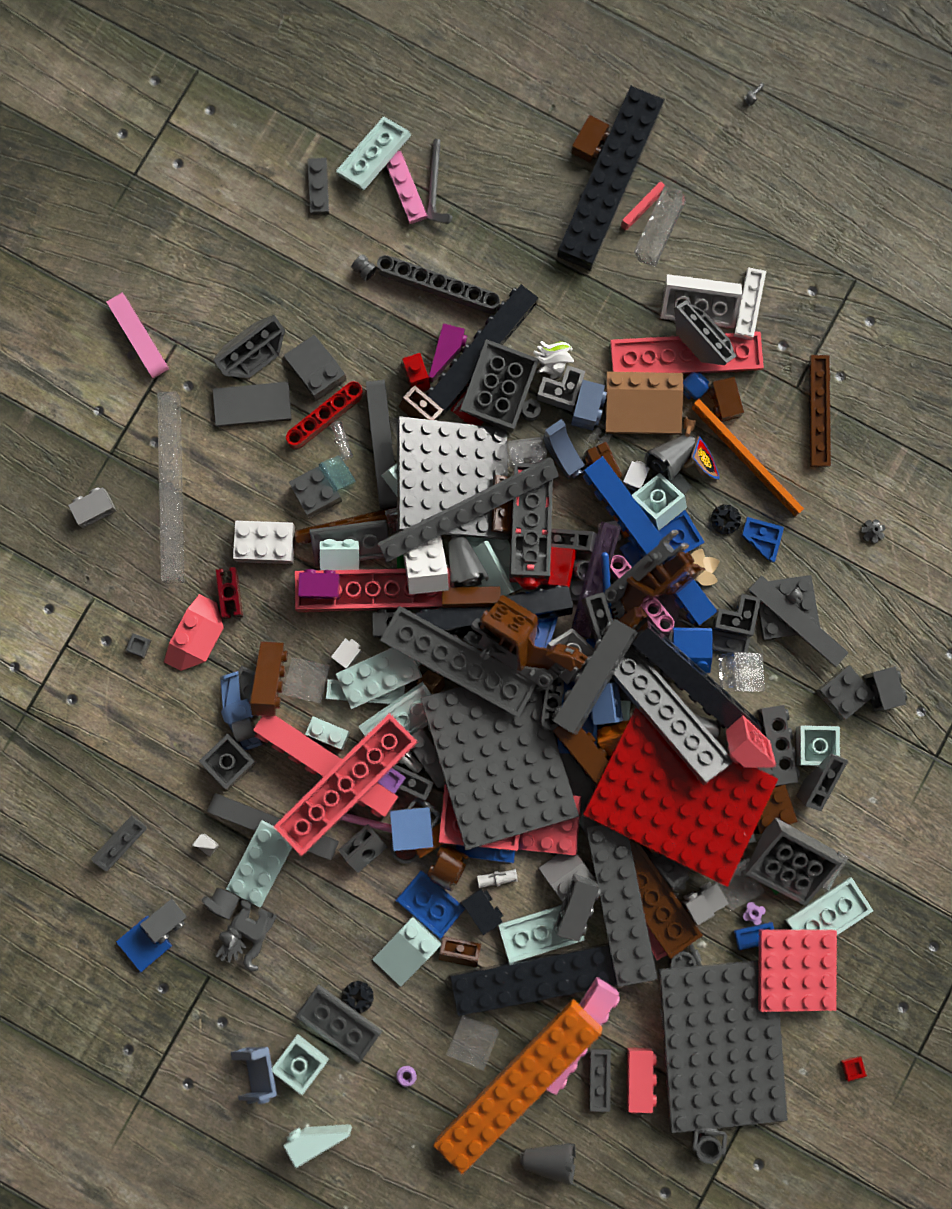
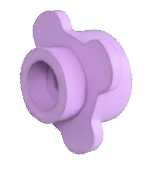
(751, 907)

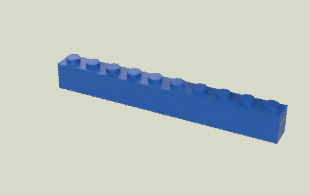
(642, 532)

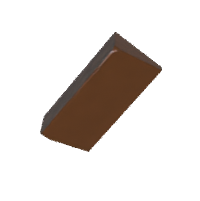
(459, 951)

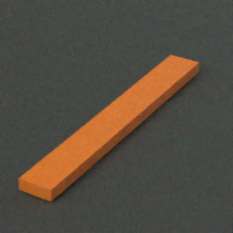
(747, 457)

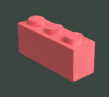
(640, 1080)

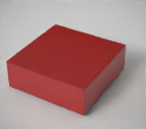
(853, 1068)

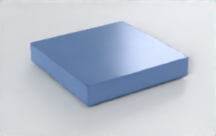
(411, 829)

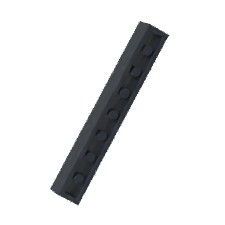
(497, 330)
(541, 602)
(690, 677)

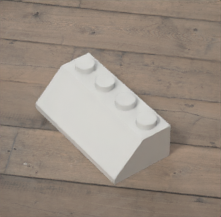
(716, 298)

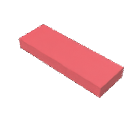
(644, 204)

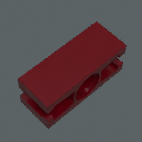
(222, 589)

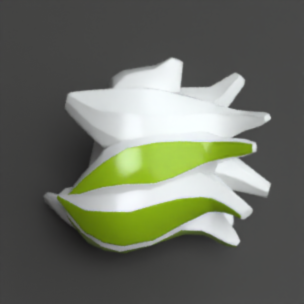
(553, 358)

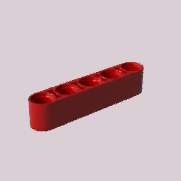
(327, 406)

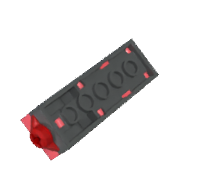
(531, 535)

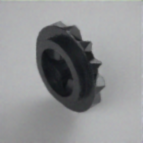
(717, 522)
(366, 992)

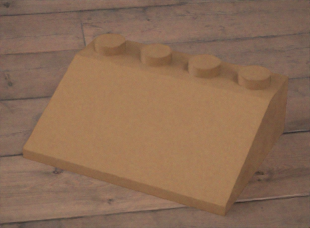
(643, 403)

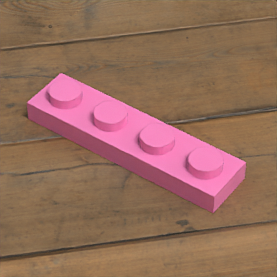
(406, 189)

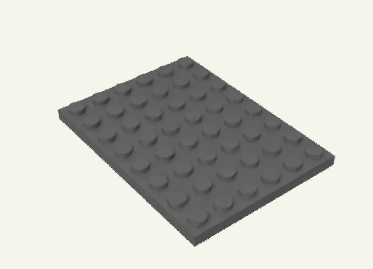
(497, 766)
(720, 1048)

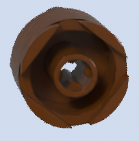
(448, 867)

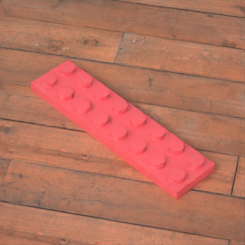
(674, 356)

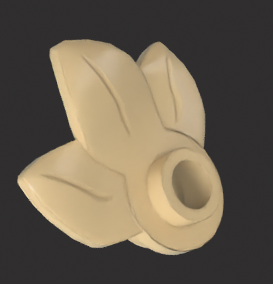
(710, 564)

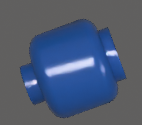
(695, 385)

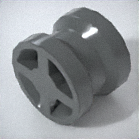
(529, 413)

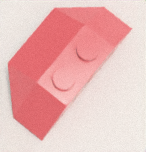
(195, 635)

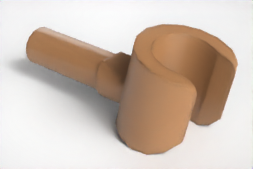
(689, 426)

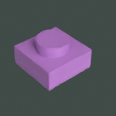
(392, 780)

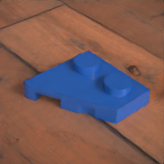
(763, 537)

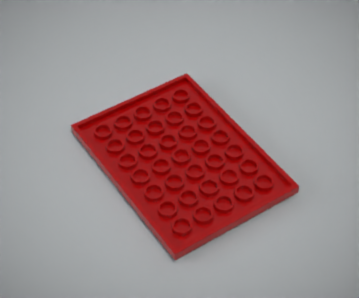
(665, 806)

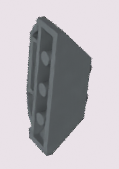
(702, 335)
(251, 348)

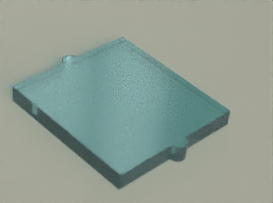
(337, 473)

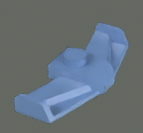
(234, 708)

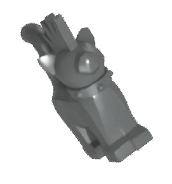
(249, 928)

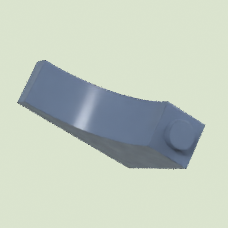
(562, 450)

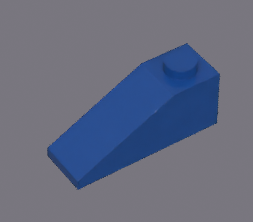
(488, 853)

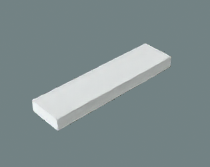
(750, 303)

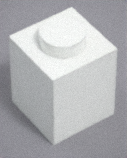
(636, 475)
(347, 653)

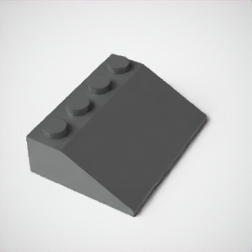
(499, 385)
(792, 862)

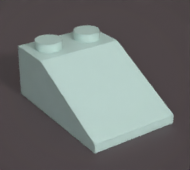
(407, 951)
(311, 1141)

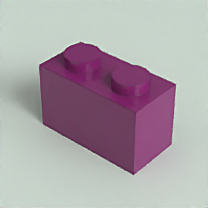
(319, 585)

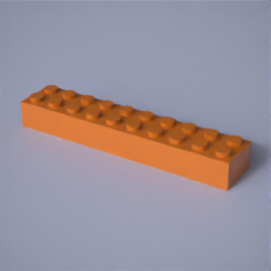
(518, 1086)

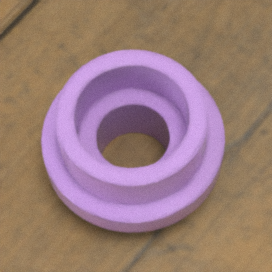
(406, 1082)

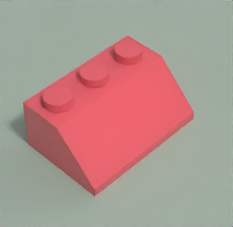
(749, 745)

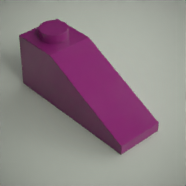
(448, 347)

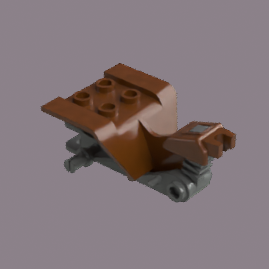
(657, 573)
(510, 637)

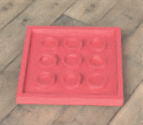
(797, 970)

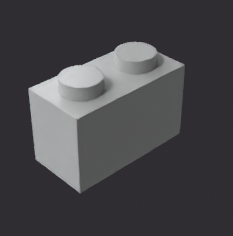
(92, 507)

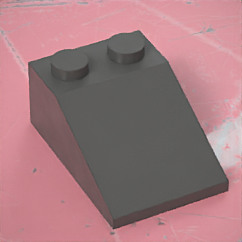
(315, 367)

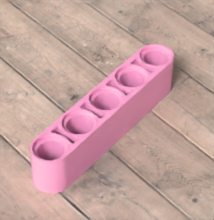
(137, 335)
(654, 619)

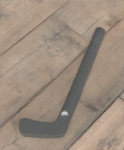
(444, 218)

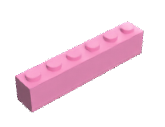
(597, 1003)

